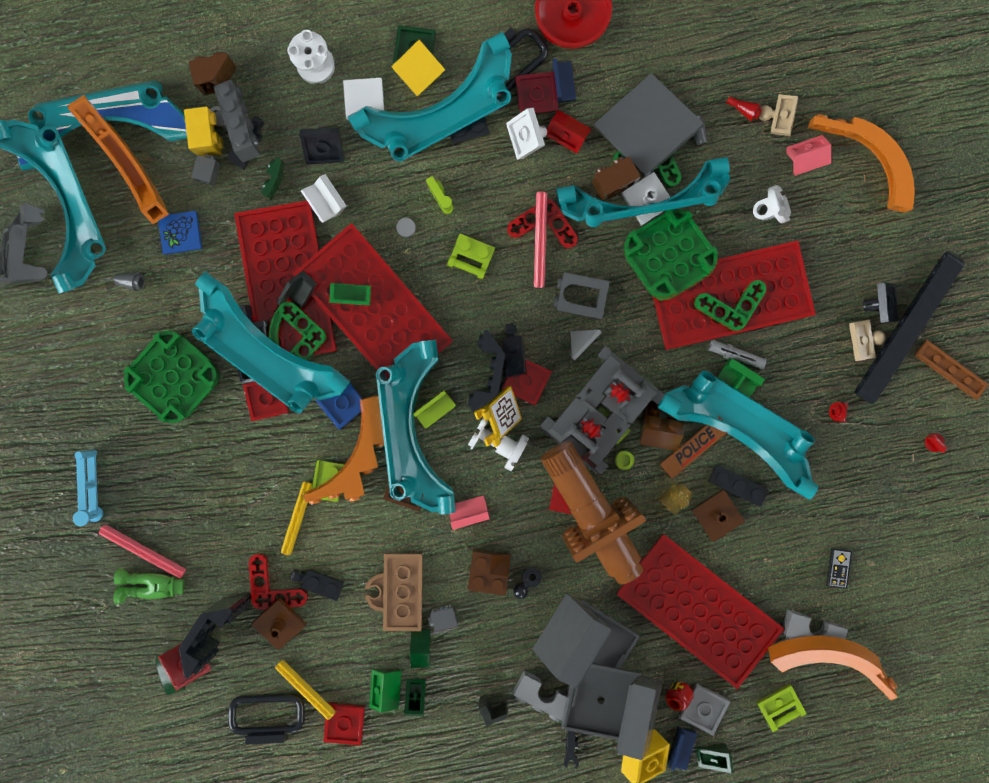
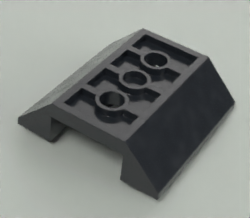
(488, 346)
(198, 645)

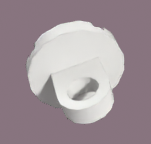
(776, 204)

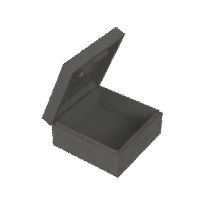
(582, 636)
(626, 711)

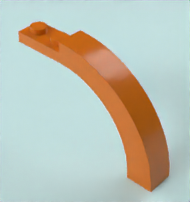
(886, 150)
(120, 154)
(832, 650)

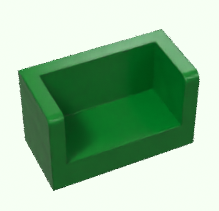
(350, 294)

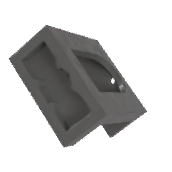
(572, 279)

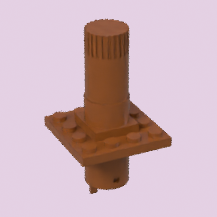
(599, 526)

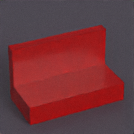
(567, 131)

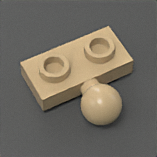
(782, 116)
(864, 340)

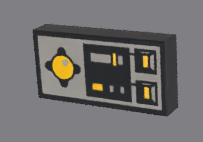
(839, 568)

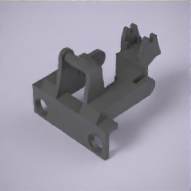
(13, 246)

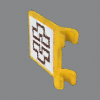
(502, 414)

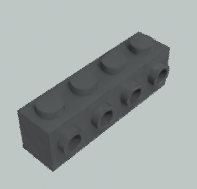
(236, 120)

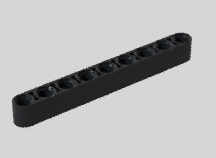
(909, 327)

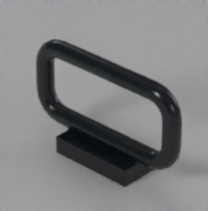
(513, 40)
(266, 734)

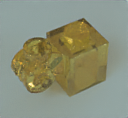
(676, 498)

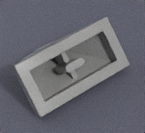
(581, 340)

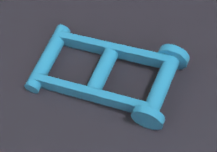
(94, 512)

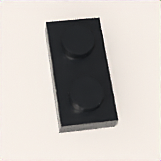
(470, 132)

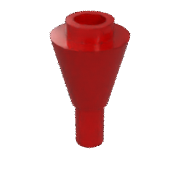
(748, 109)

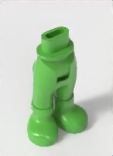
(158, 587)

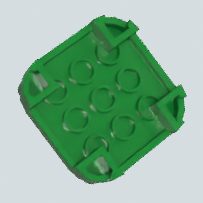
(670, 254)
(171, 377)

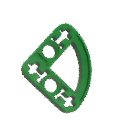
(307, 332)

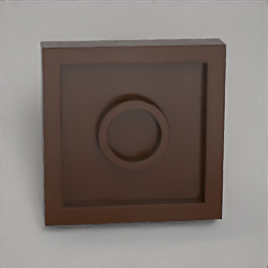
(717, 515)
(278, 623)

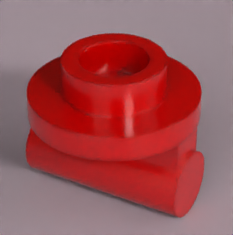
(838, 411)
(935, 442)

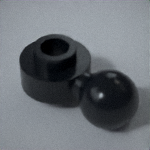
(521, 590)

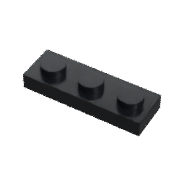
(738, 485)

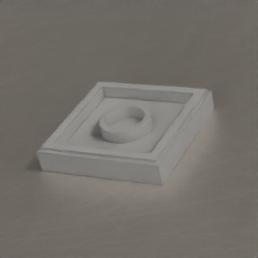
(705, 709)

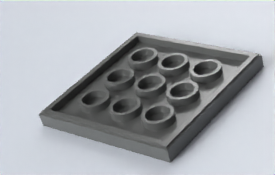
(648, 125)

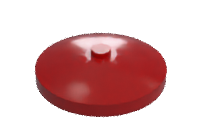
(573, 22)

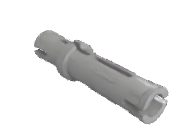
(757, 362)

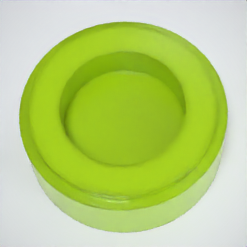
(624, 460)

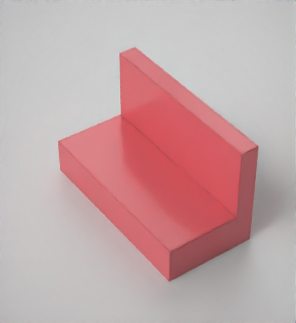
(809, 154)
(469, 512)

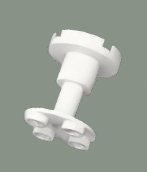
(311, 57)
(508, 448)

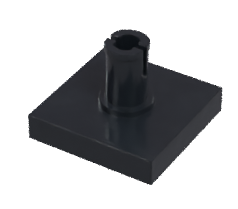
(322, 145)
(885, 303)

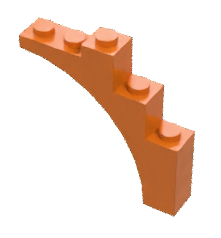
(362, 459)

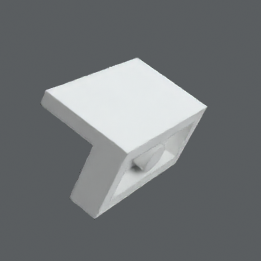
(324, 199)

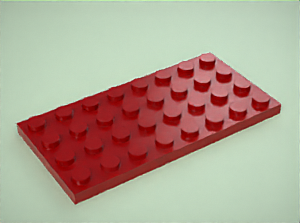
(273, 247)
(785, 296)
(394, 314)
(700, 611)

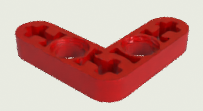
(554, 214)
(265, 590)

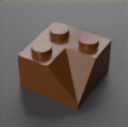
(615, 178)
(489, 572)

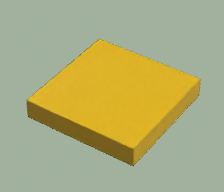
(418, 68)

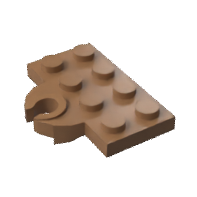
(399, 592)

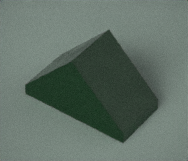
(420, 648)
(415, 697)
(715, 758)

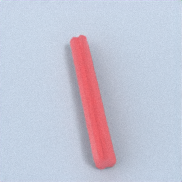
(540, 239)
(142, 551)

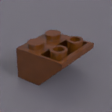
(211, 71)
(660, 428)

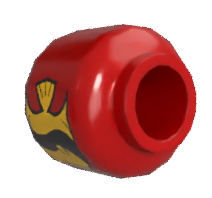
(679, 696)

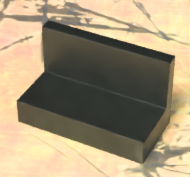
(298, 289)
(492, 715)

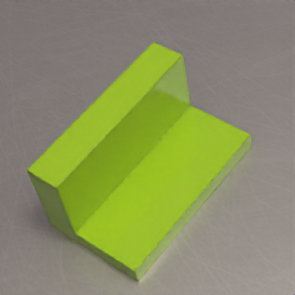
(435, 409)

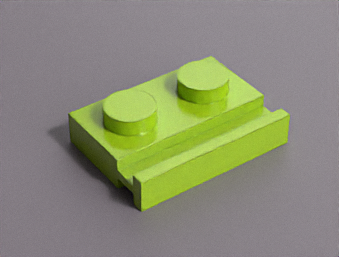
(325, 471)

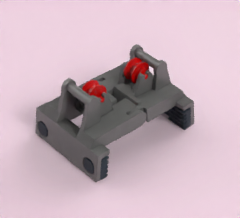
(595, 429)

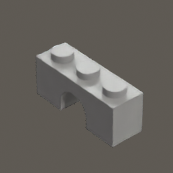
(797, 625)
(527, 691)

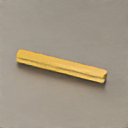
(296, 520)
(305, 689)

